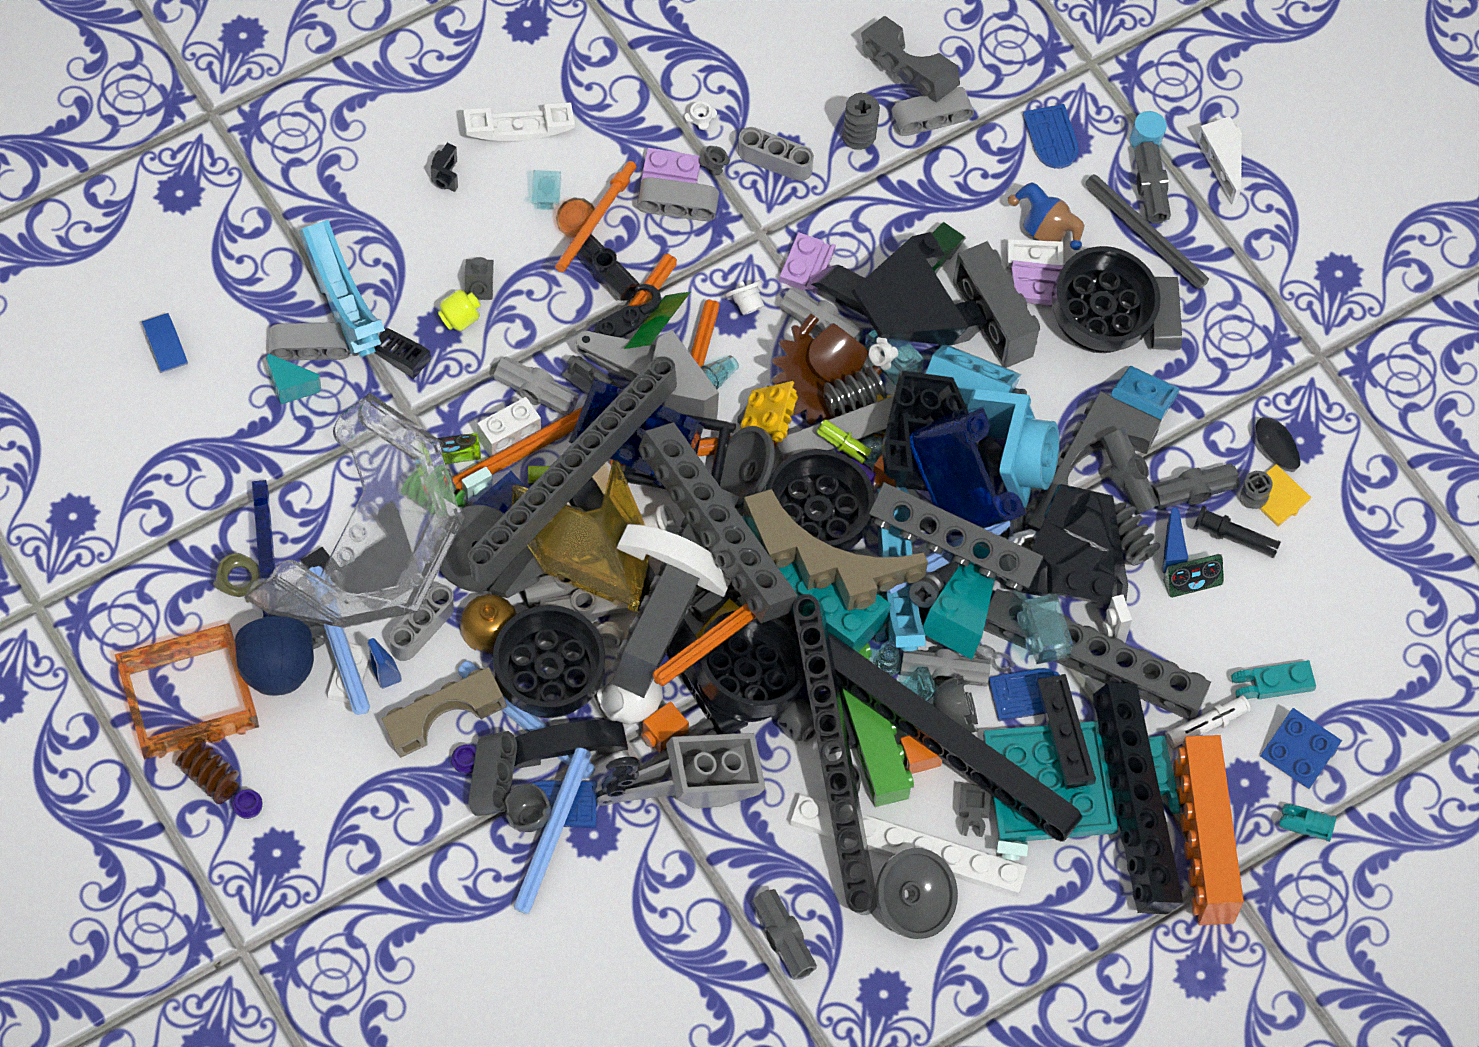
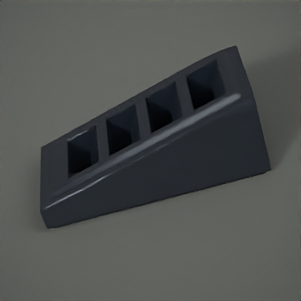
(412, 368)

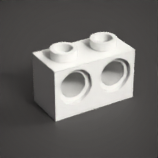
(508, 426)

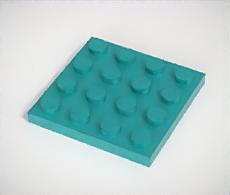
(1034, 753)

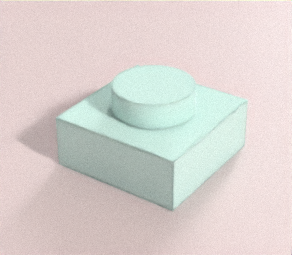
(477, 483)
(1012, 850)

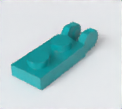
(1276, 680)
(1164, 771)

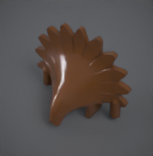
(816, 362)

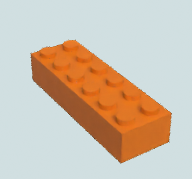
(1208, 830)

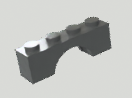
(931, 75)

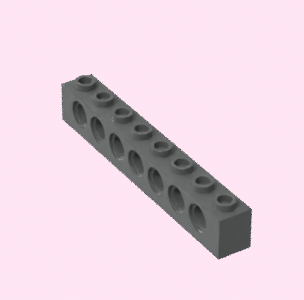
(717, 522)
(1105, 667)

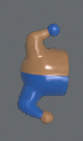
(1048, 216)

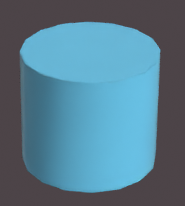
(1148, 127)

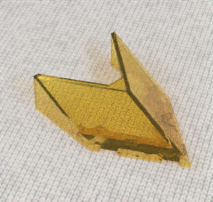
(586, 543)

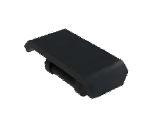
(839, 283)

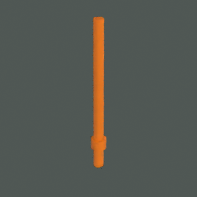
(618, 184)

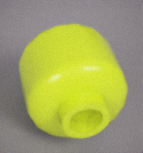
(459, 310)

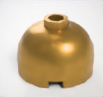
(484, 620)

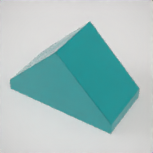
(291, 380)

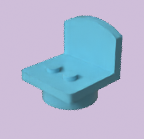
(1030, 445)

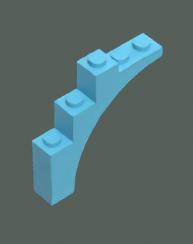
(335, 280)
(904, 620)

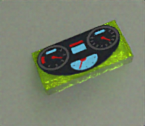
(460, 448)

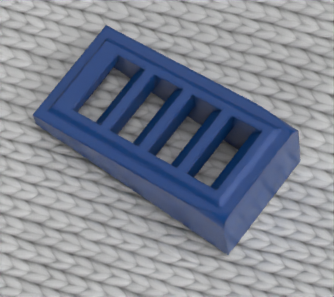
(1175, 546)
(383, 665)

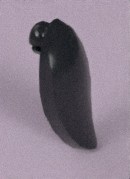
(1277, 443)

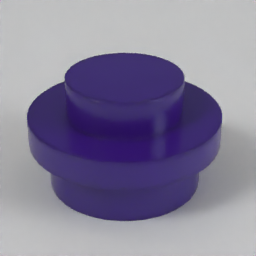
(464, 758)
(247, 804)

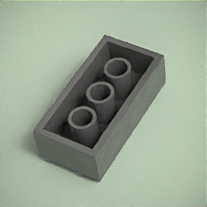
(1009, 323)

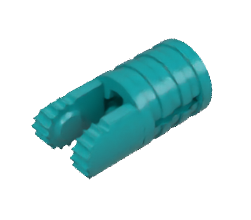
(1307, 822)

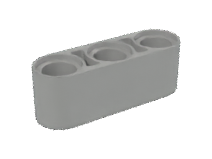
(925, 114)
(767, 143)
(678, 199)
(308, 341)
(420, 634)

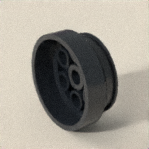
(1129, 282)
(850, 487)
(568, 633)
(731, 692)

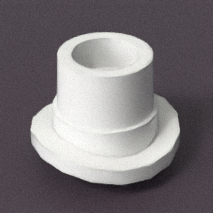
(747, 297)
(661, 519)

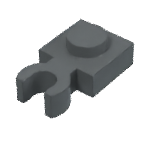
(974, 805)

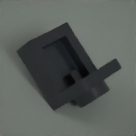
(441, 168)

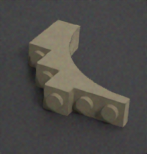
(821, 564)

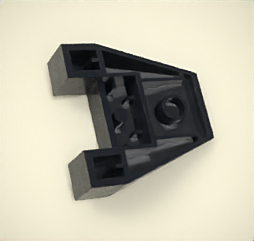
(911, 303)

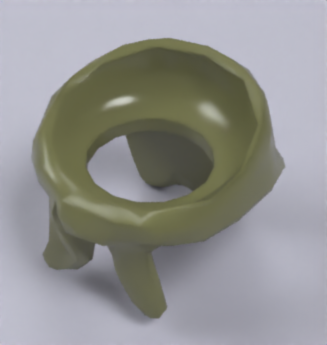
(224, 569)

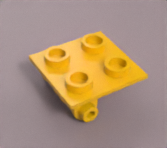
(771, 409)

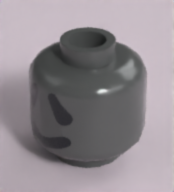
(797, 720)

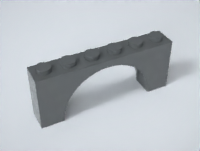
(1102, 418)

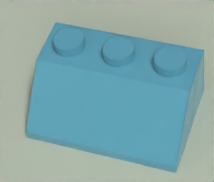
(971, 372)

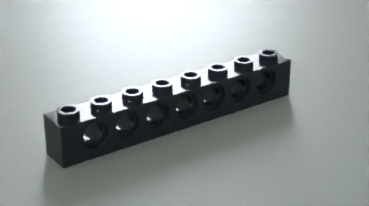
(1137, 799)

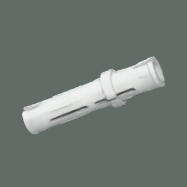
(1237, 708)

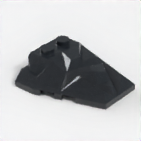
(917, 402)
(1080, 548)

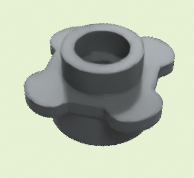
(717, 154)

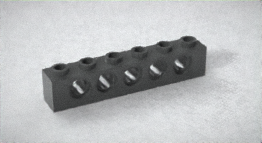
(891, 499)

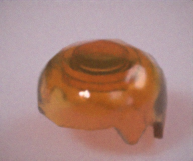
(573, 215)

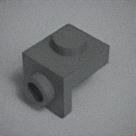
(479, 278)

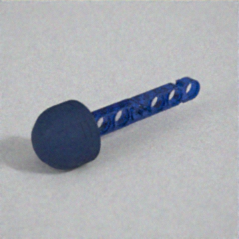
(274, 650)

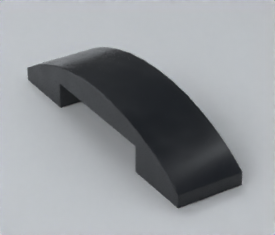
(564, 738)

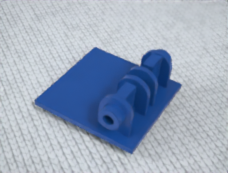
(1301, 748)

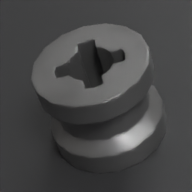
(932, 584)

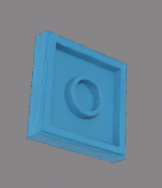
(1145, 392)

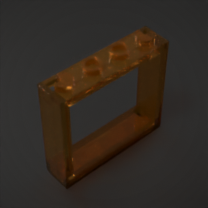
(177, 650)

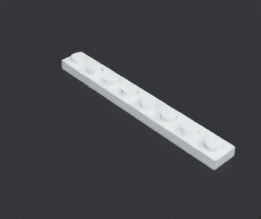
(890, 839)

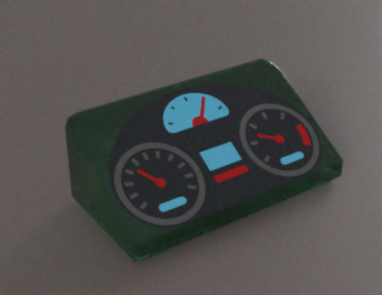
(1194, 575)

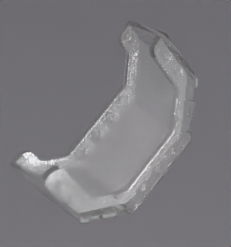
(392, 537)

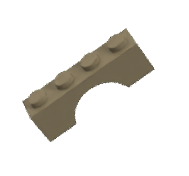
(410, 725)

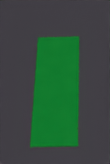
(657, 320)

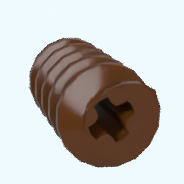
(208, 772)

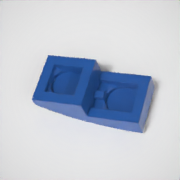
(164, 342)

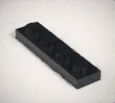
(1065, 731)

